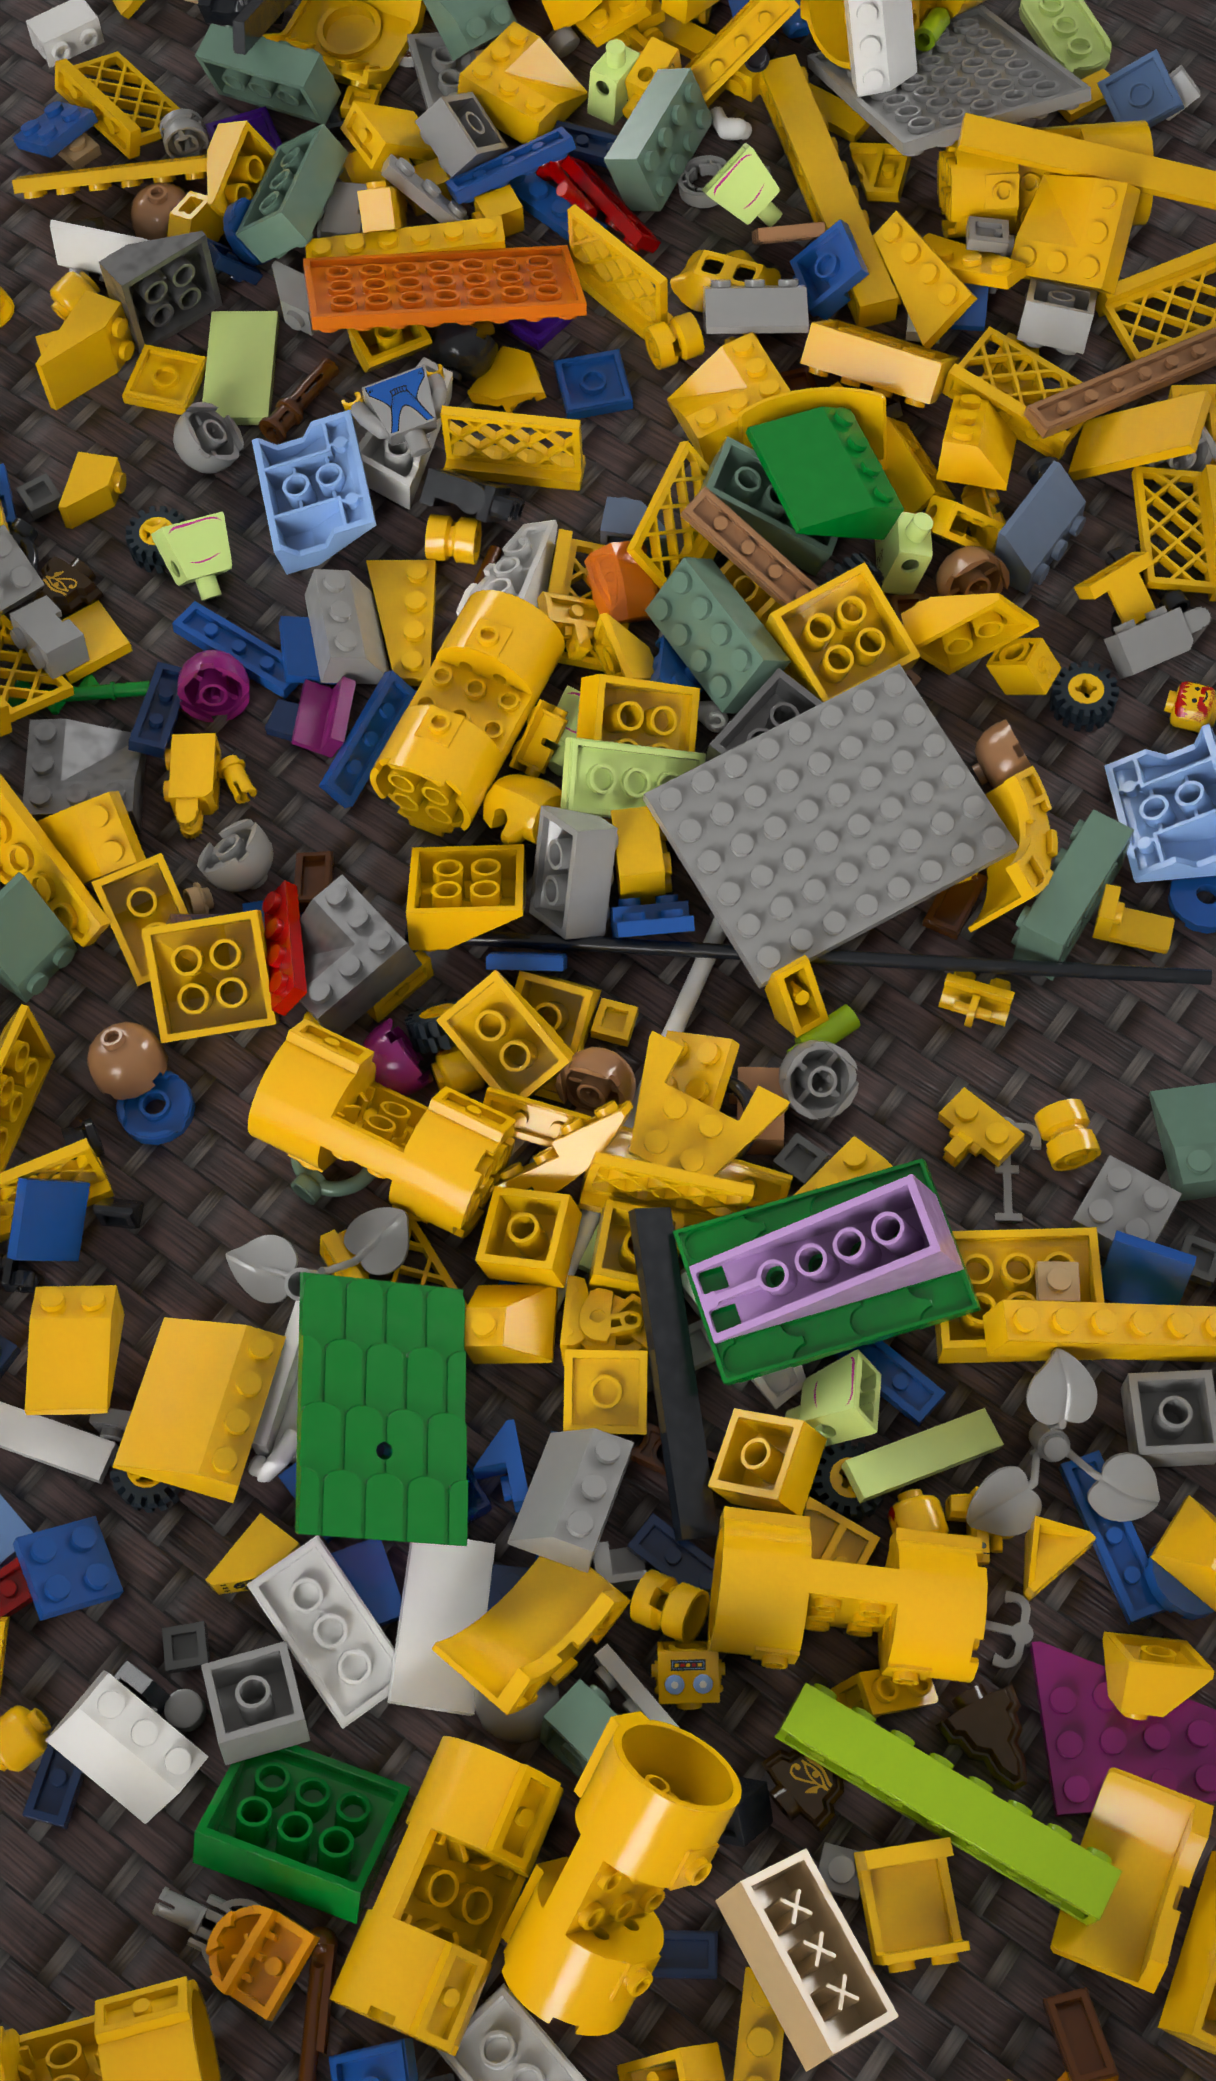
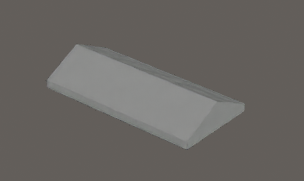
(435, 67)

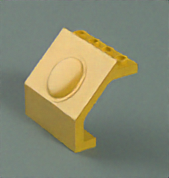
(357, 38)

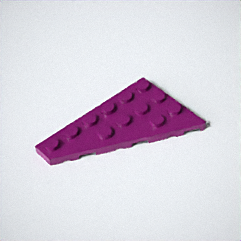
(1090, 1735)

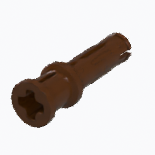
(291, 408)

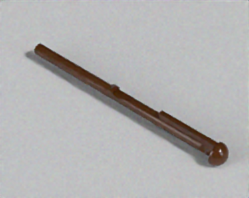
(318, 2002)

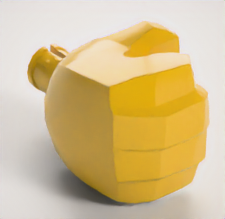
(517, 803)

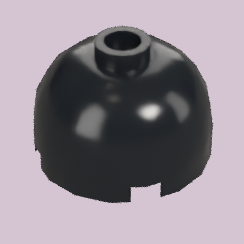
(462, 351)

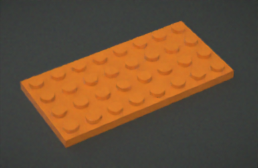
(442, 288)

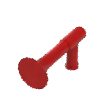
(565, 189)

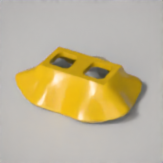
(690, 281)

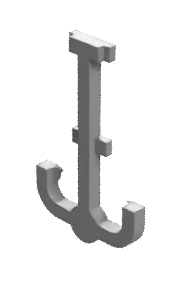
(1007, 1169)
(1020, 1633)

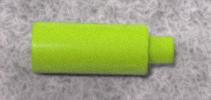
(931, 29)
(840, 1025)

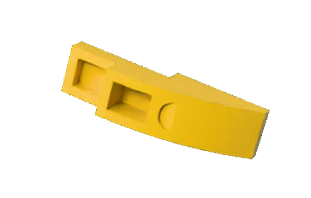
(570, 1151)

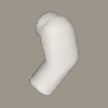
(730, 128)
(711, 716)
(278, 1459)

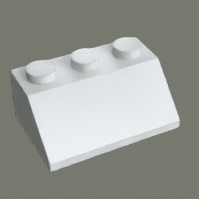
(880, 44)
(83, 247)
(126, 1747)

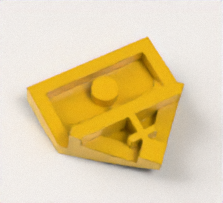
(509, 381)

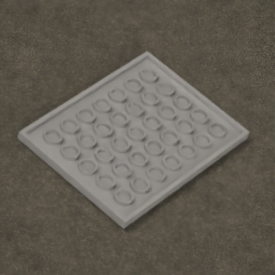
(972, 69)
(829, 824)

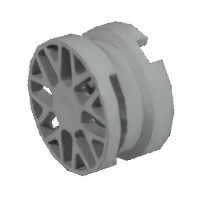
(183, 133)

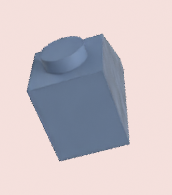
(621, 521)

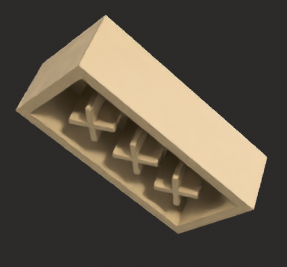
(806, 1959)

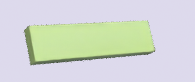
(922, 1455)

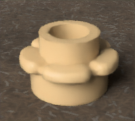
(198, 899)

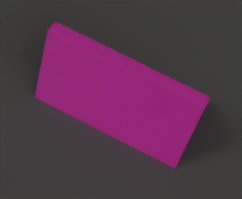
(323, 716)

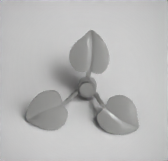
(270, 1262)
(1055, 1395)

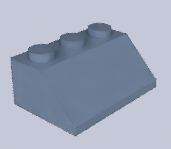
(1041, 528)

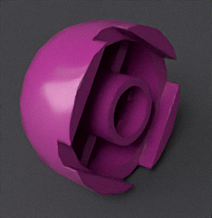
(213, 685)
(396, 1060)

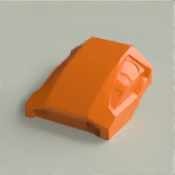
(619, 583)

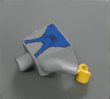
(402, 407)

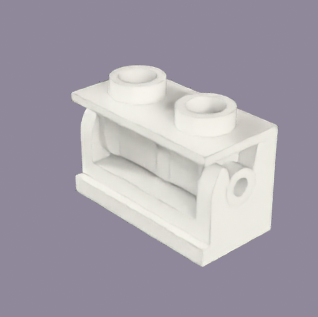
(65, 31)

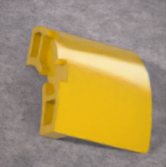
(866, 405)
(1024, 874)
(533, 1633)
(1156, 1845)

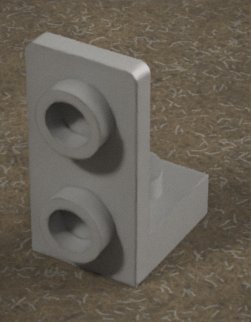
(989, 236)

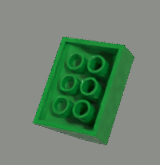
(826, 474)
(302, 1828)

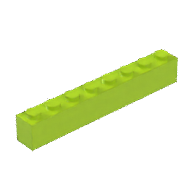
(949, 1803)

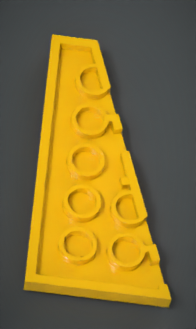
(31, 852)

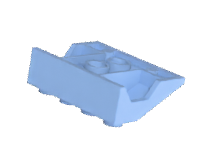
(314, 492)
(1170, 808)

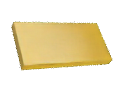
(1140, 435)

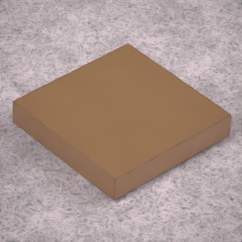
(787, 233)

